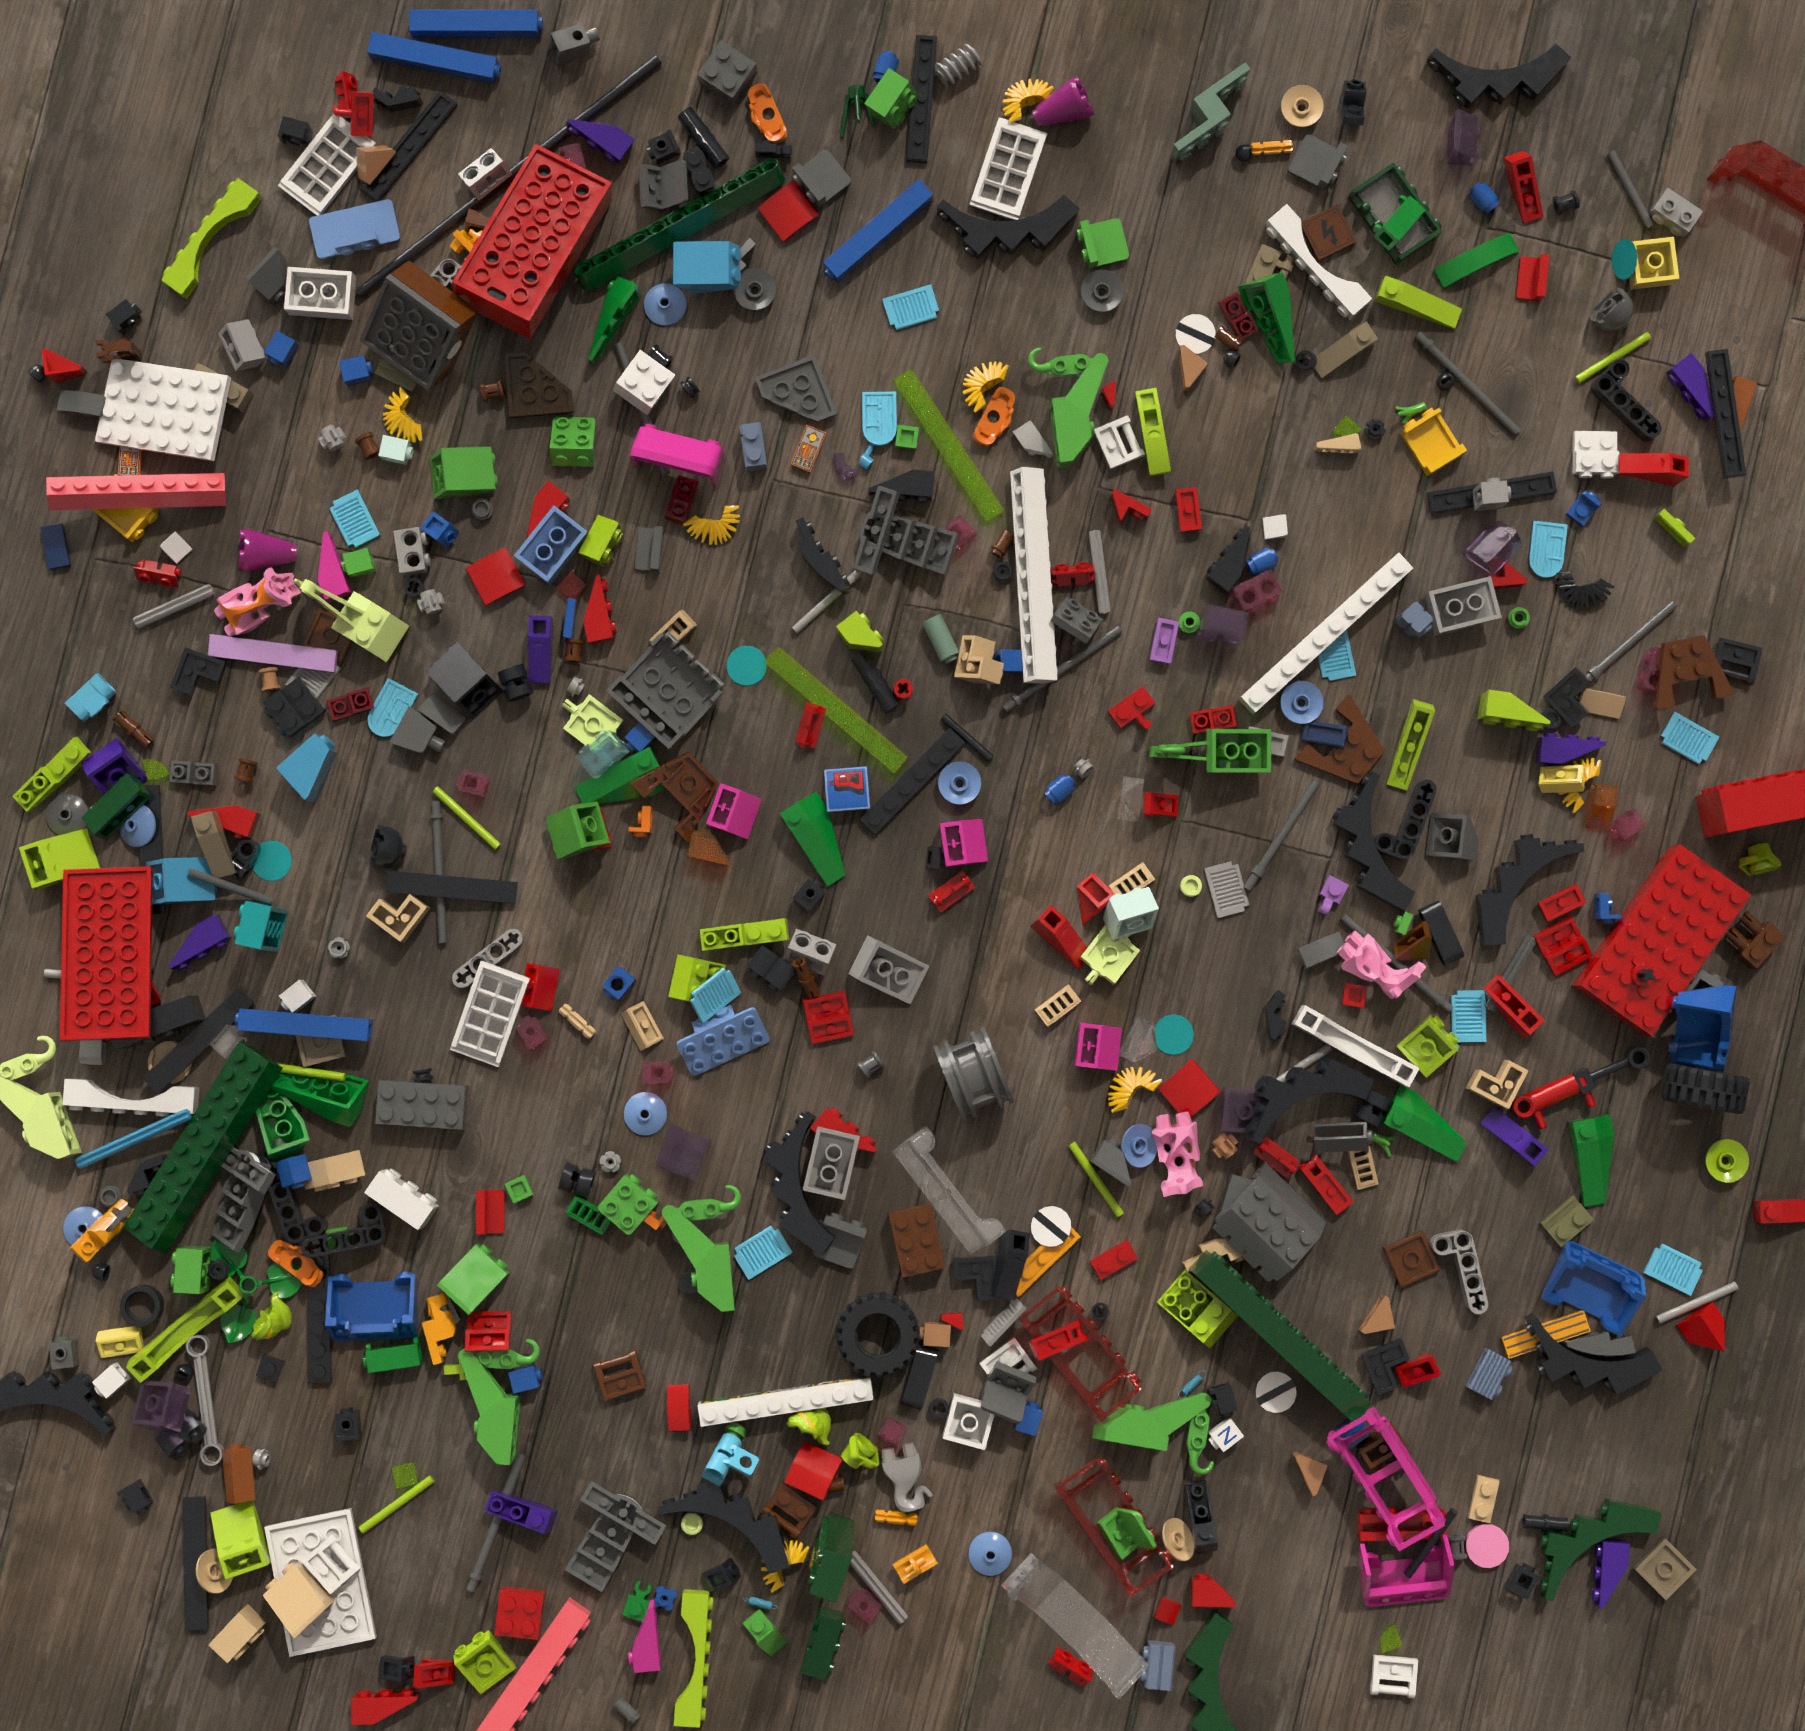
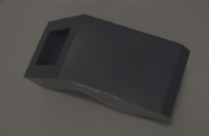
(404, 99)
(1353, 102)
(1274, 1023)
(142, 1176)

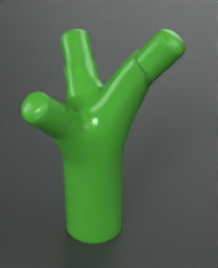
(1410, 411)
(1383, 1141)

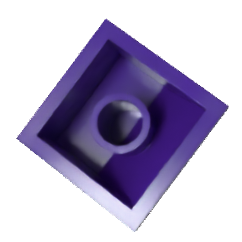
(111, 764)

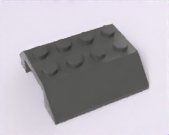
(667, 690)
(1270, 1225)

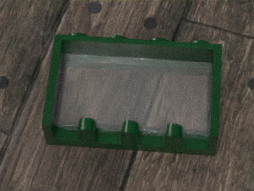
(1378, 200)

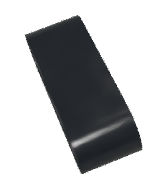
(1442, 933)
(919, 1377)

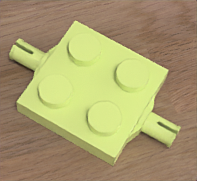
(590, 719)
(1108, 956)

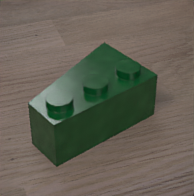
(823, 1643)

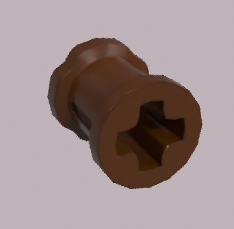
(492, 390)
(368, 446)
(573, 650)
(251, 766)

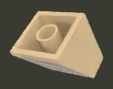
(297, 1598)

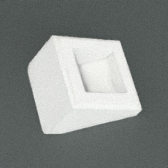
(1275, 527)
(176, 547)

